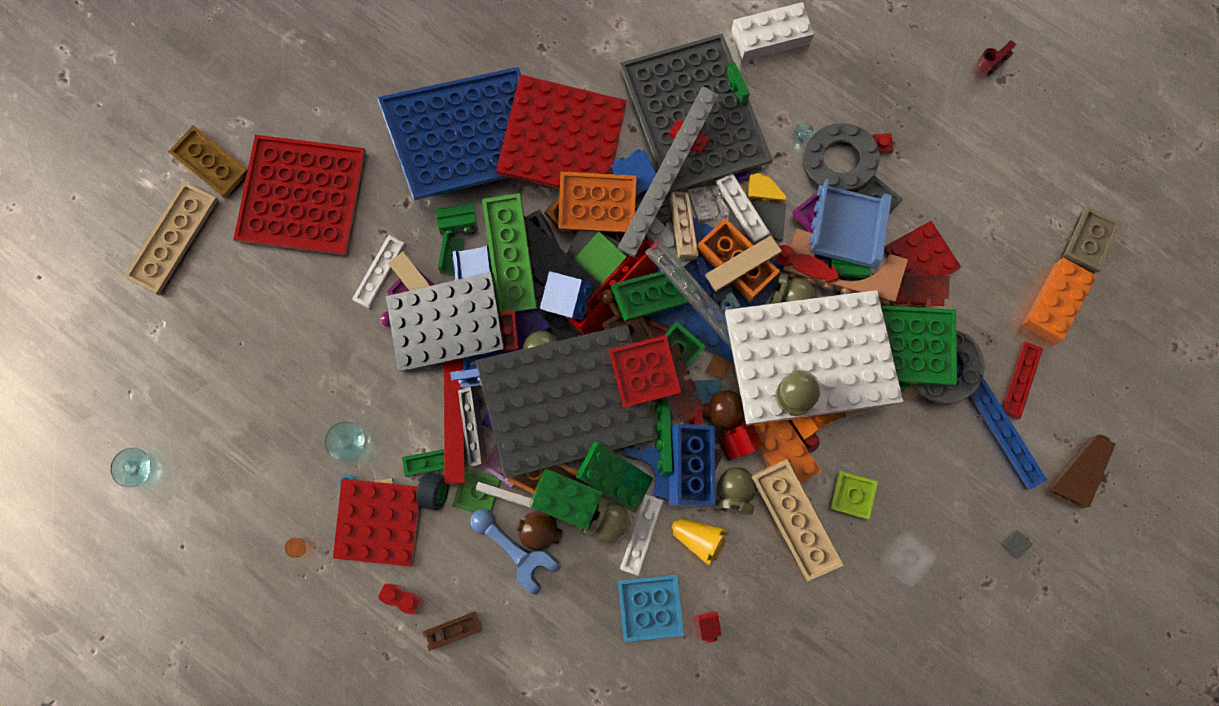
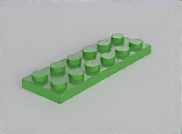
(509, 252)

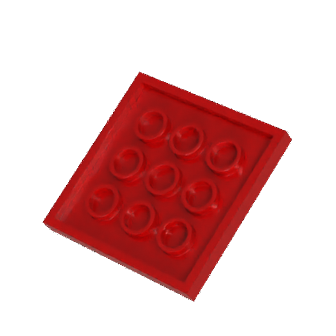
(376, 522)

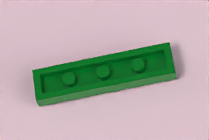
(663, 444)
(425, 462)

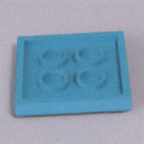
(650, 608)

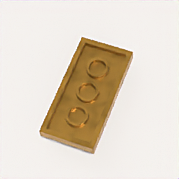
(208, 161)

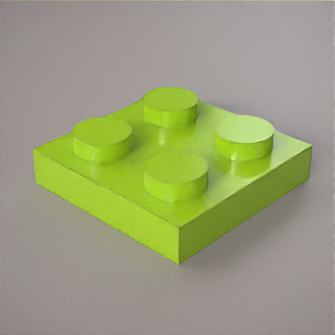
(853, 495)

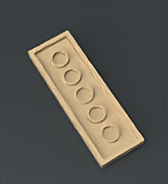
(170, 238)
(797, 519)

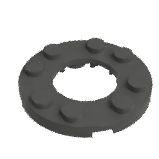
(847, 133)
(969, 380)

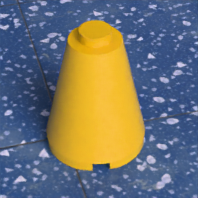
(701, 538)

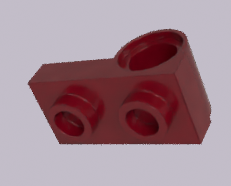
(995, 57)

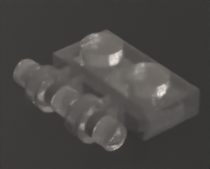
(702, 204)

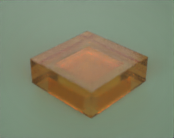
(718, 367)

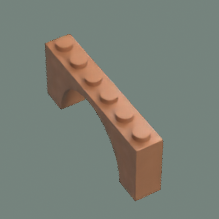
(885, 281)

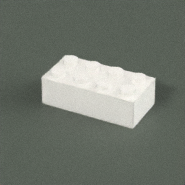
(772, 31)

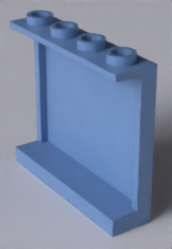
(850, 226)

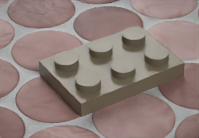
(1092, 239)

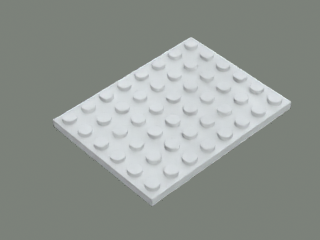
(831, 337)

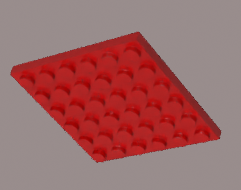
(559, 131)
(300, 195)

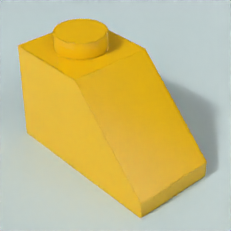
(764, 189)

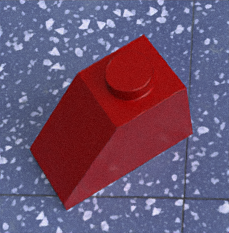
(708, 626)

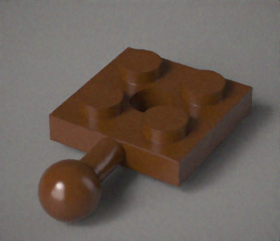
(640, 330)

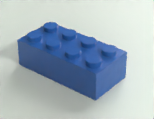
(692, 466)

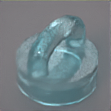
(803, 131)
(730, 298)

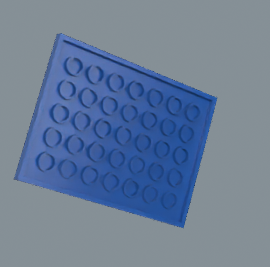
(451, 131)

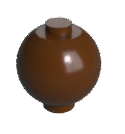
(725, 409)
(538, 531)

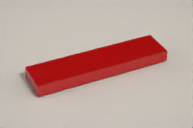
(1022, 380)

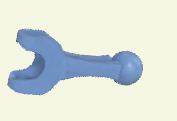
(484, 522)

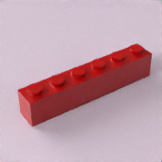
(597, 311)

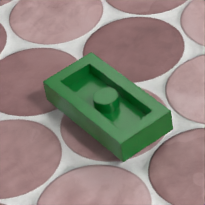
(737, 83)

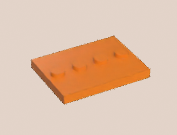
(596, 202)

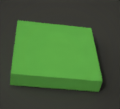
(600, 258)
(472, 500)

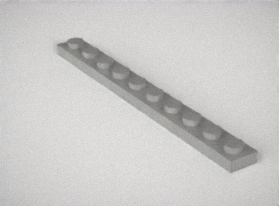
(667, 172)

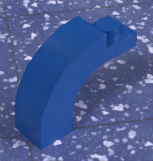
(650, 456)

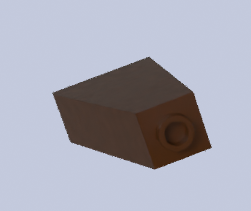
(1083, 473)

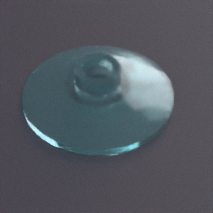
(336, 437)
(122, 466)

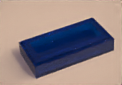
(702, 271)

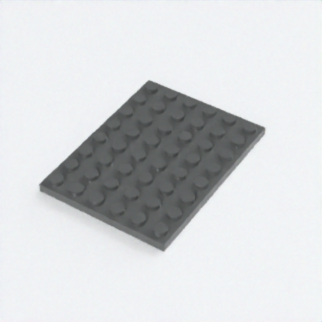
(665, 90)
(558, 401)

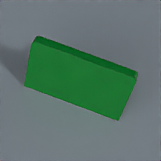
(449, 244)

